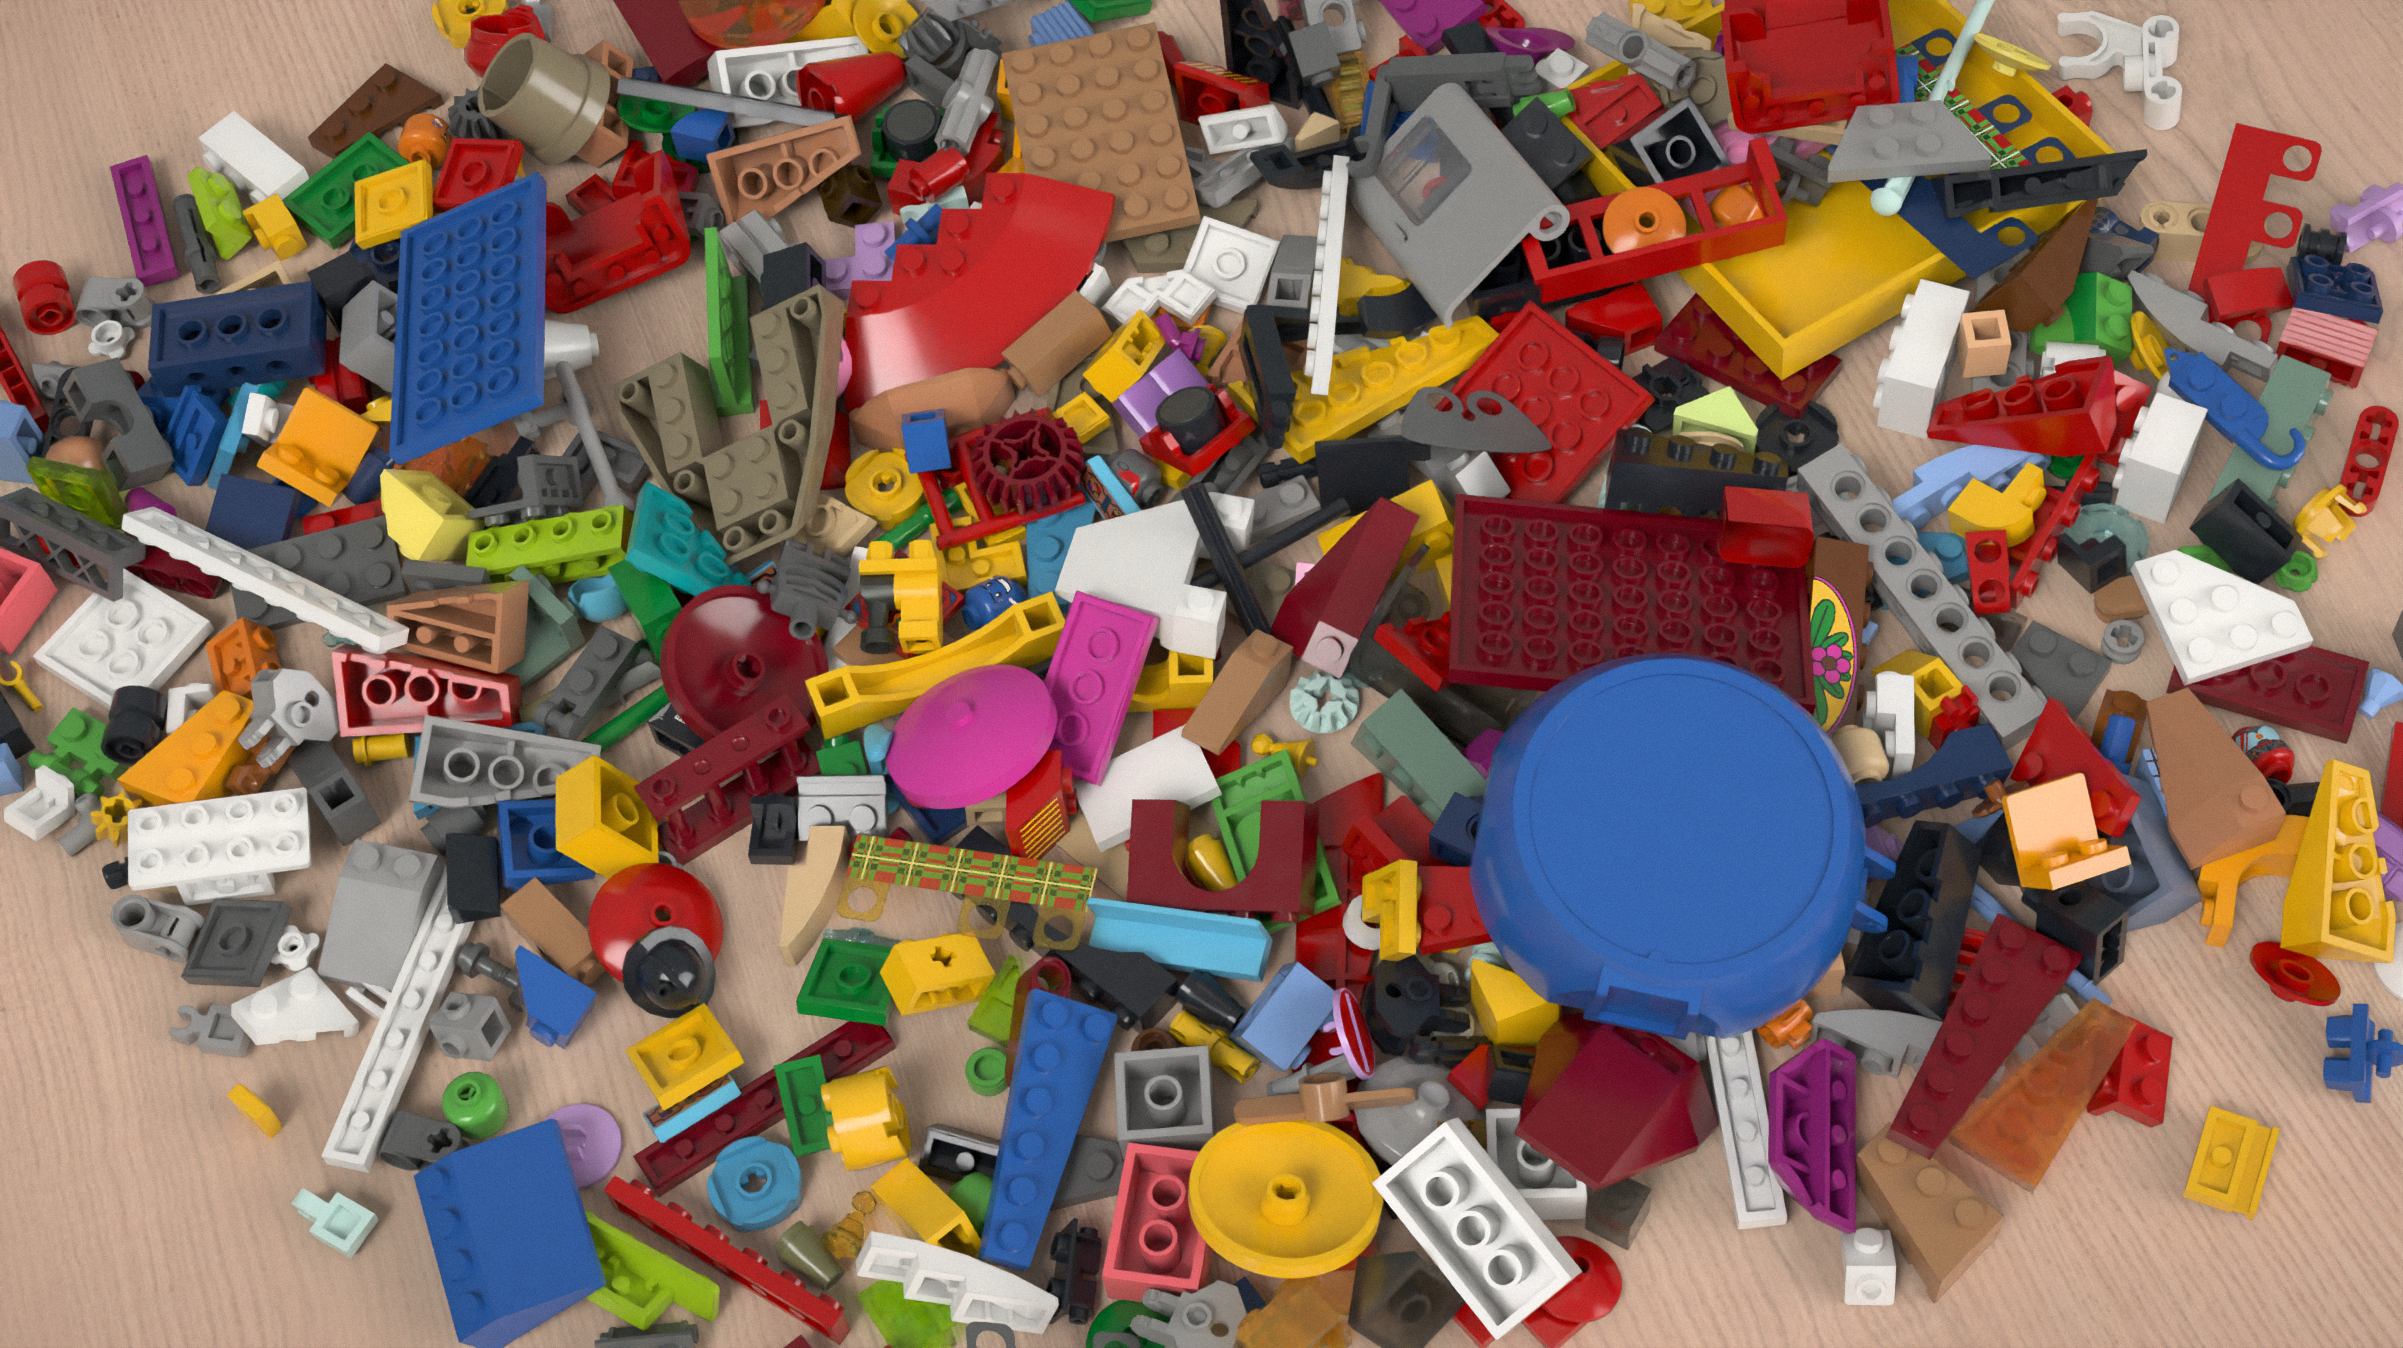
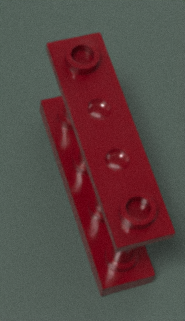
(702, 770)

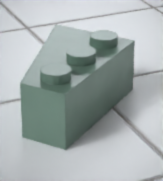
(1416, 756)

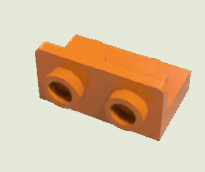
(240, 654)

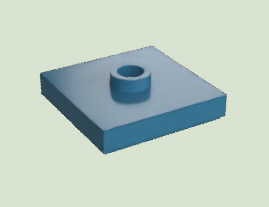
(233, 438)

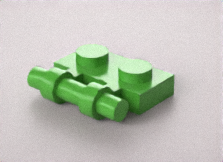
(79, 739)

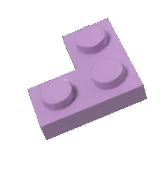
(869, 259)

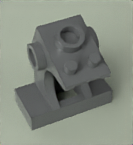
(935, 80)

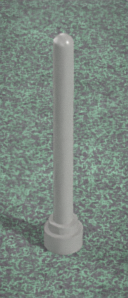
(591, 439)

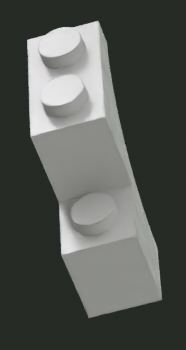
(1451, 469)

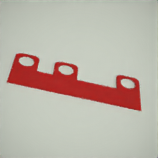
(2240, 210)

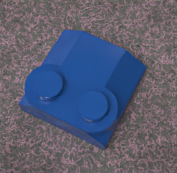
(529, 846)

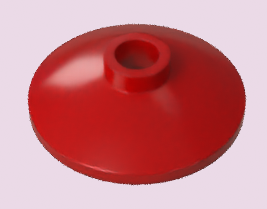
(2294, 975)
(1593, 1291)

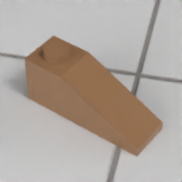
(1240, 692)

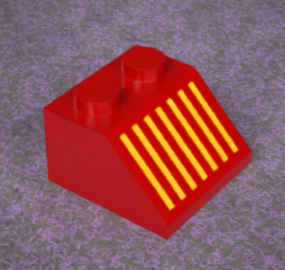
(1213, 89)
(1040, 807)

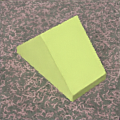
(1717, 413)

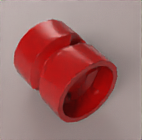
(44, 297)

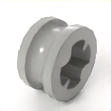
(2125, 629)

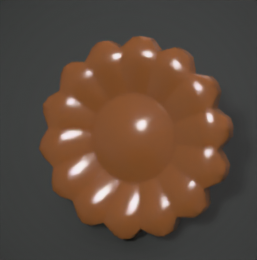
(1995, 792)

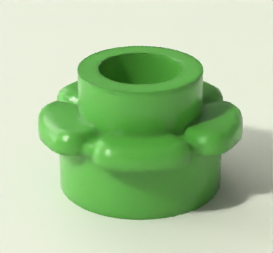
(2301, 564)

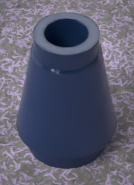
(366, 480)

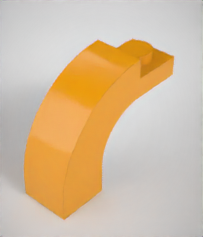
(2222, 878)

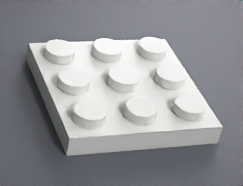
(123, 641)

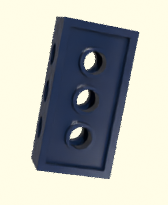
(238, 338)

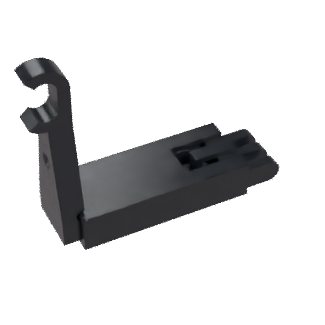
(1266, 365)

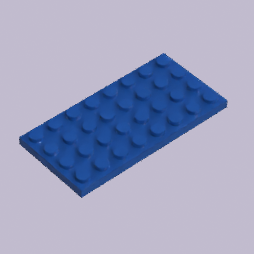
(470, 319)

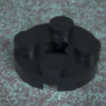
(1816, 424)

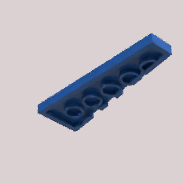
(1047, 1097)

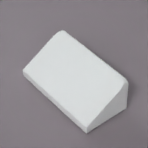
(1243, 128)

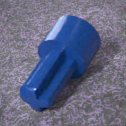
(2117, 741)

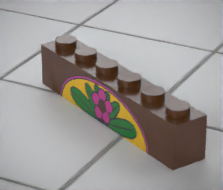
(1837, 615)

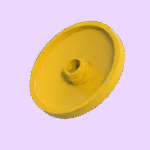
(1285, 1197)

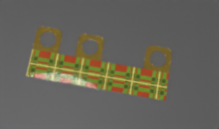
(979, 875)

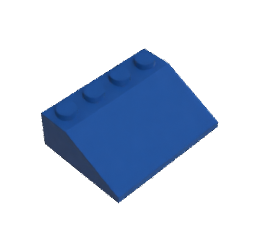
(509, 1234)

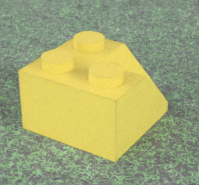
(426, 516)

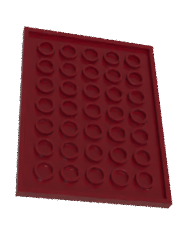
(1581, 585)

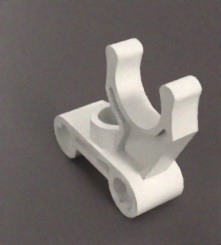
(2140, 54)

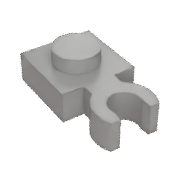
(213, 1032)

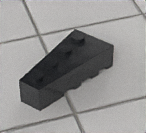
(1927, 913)

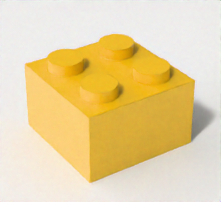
(603, 819)

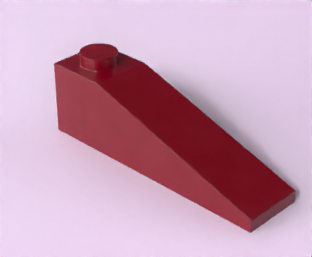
(1341, 593)

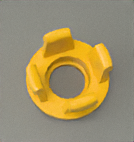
(2326, 518)

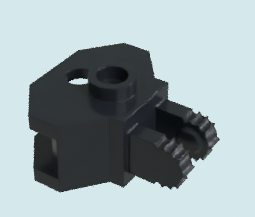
(1406, 1004)

